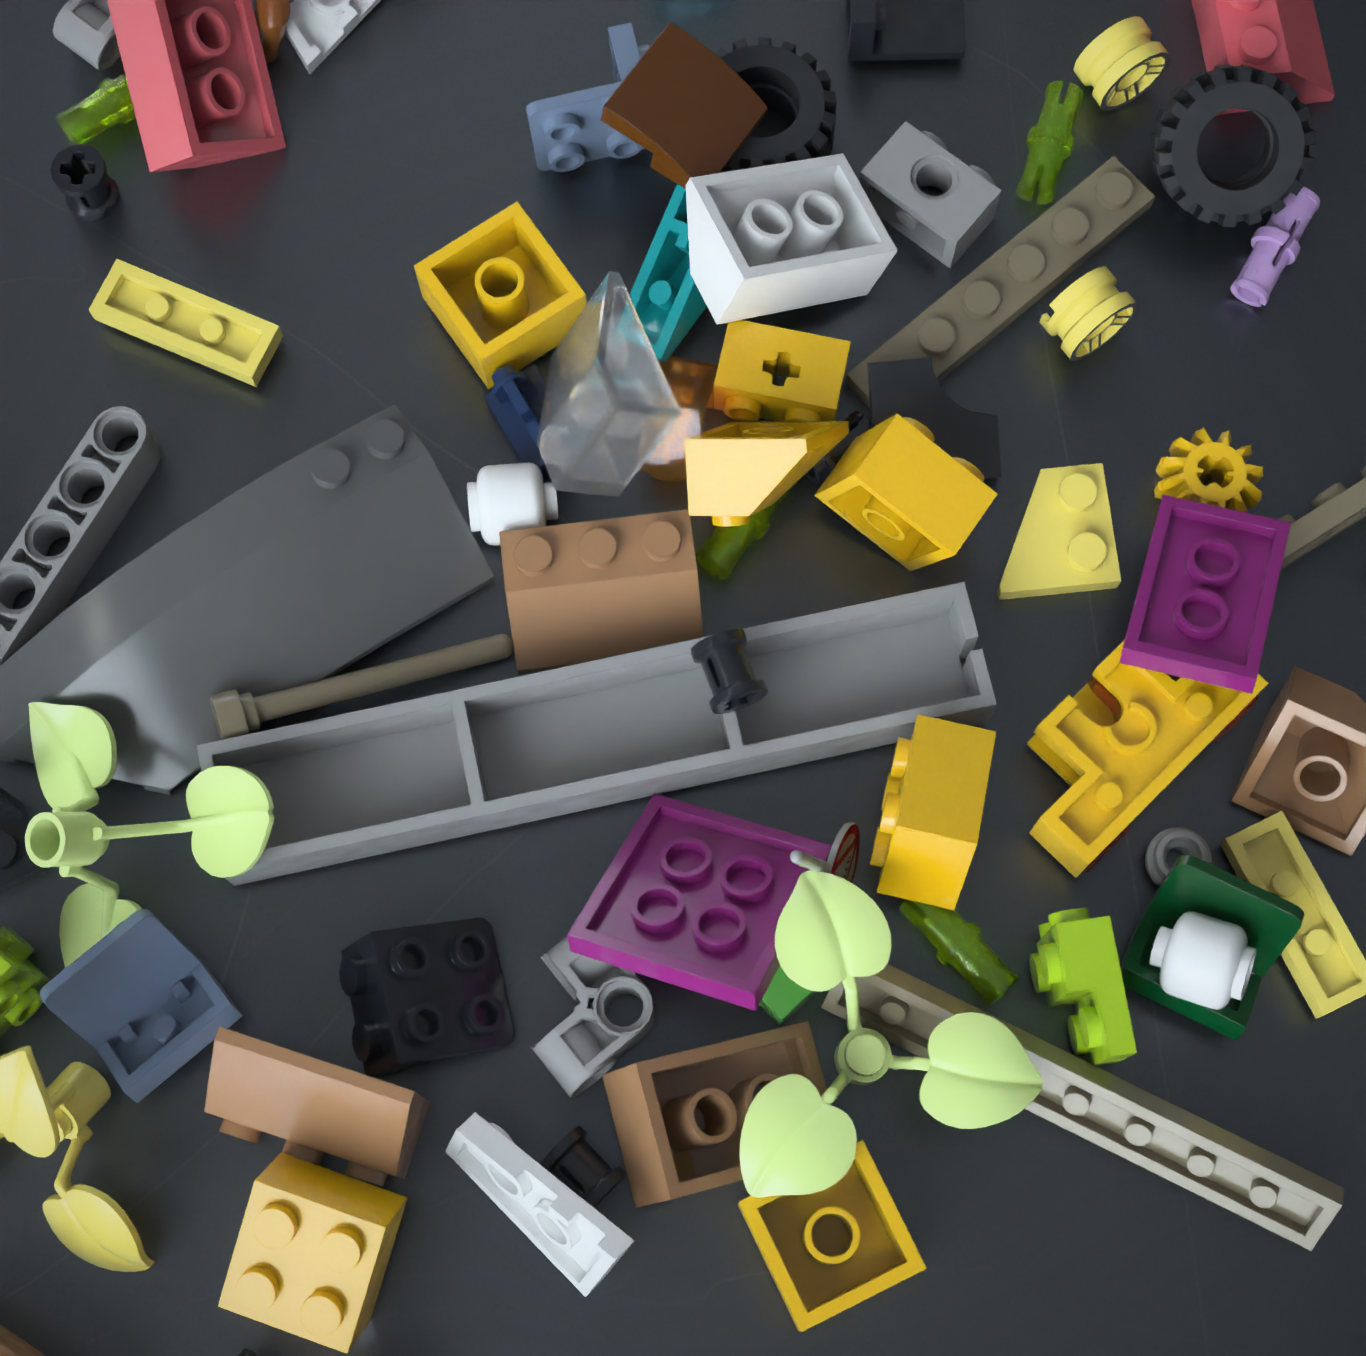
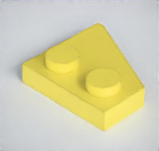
(1064, 537)

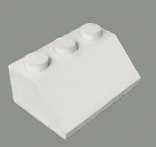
(783, 237)

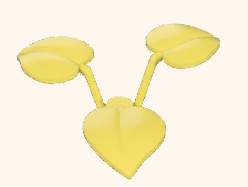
(37, 1122)

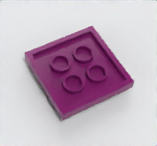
(695, 901)

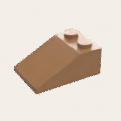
(687, 1110)

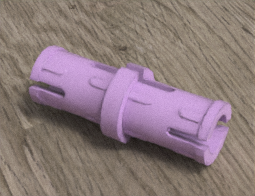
(1274, 248)

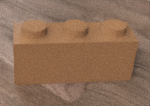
(600, 588)
(313, 1107)

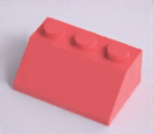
(1270, 36)
(196, 81)

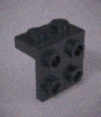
(425, 994)

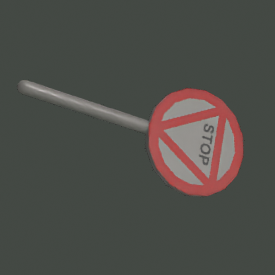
(842, 856)

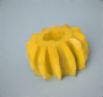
(1205, 460)

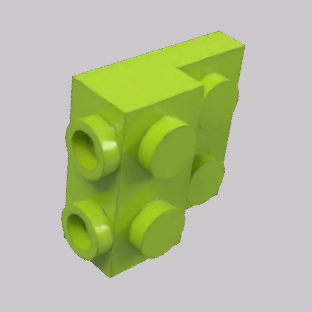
(1082, 968)

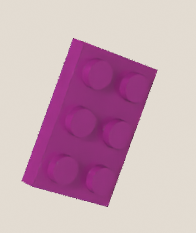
(1206, 594)

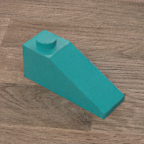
(664, 288)

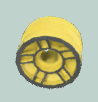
(1121, 63)
(1089, 313)

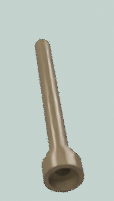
(241, 713)

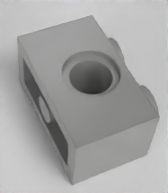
(941, 223)

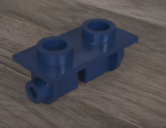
(518, 408)

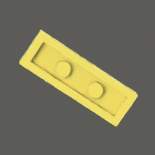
(186, 322)
(1323, 951)

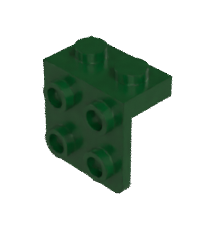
(1216, 893)

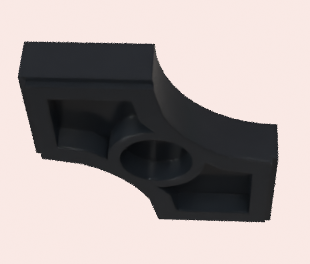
(913, 391)

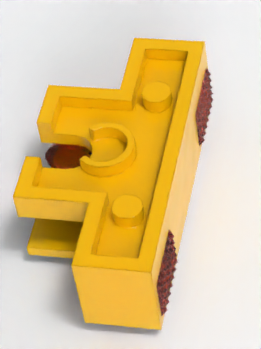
(1121, 749)

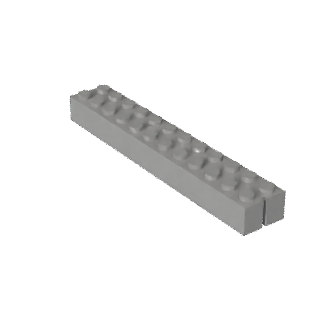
(607, 731)

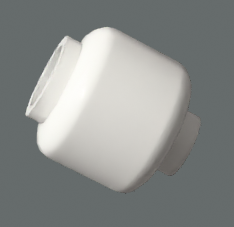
(510, 499)
(1203, 960)

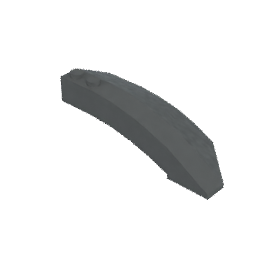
(253, 599)

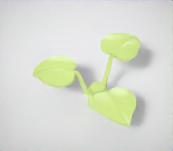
(78, 755)
(974, 1065)

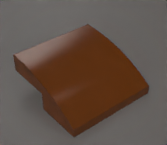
(684, 107)

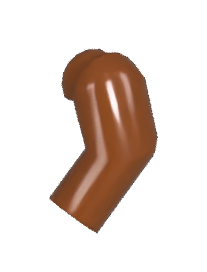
(271, 23)

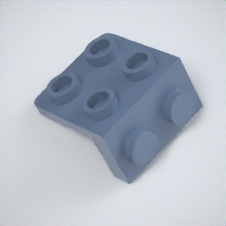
(569, 126)
(141, 1002)

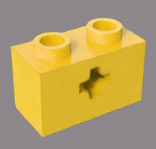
(759, 353)

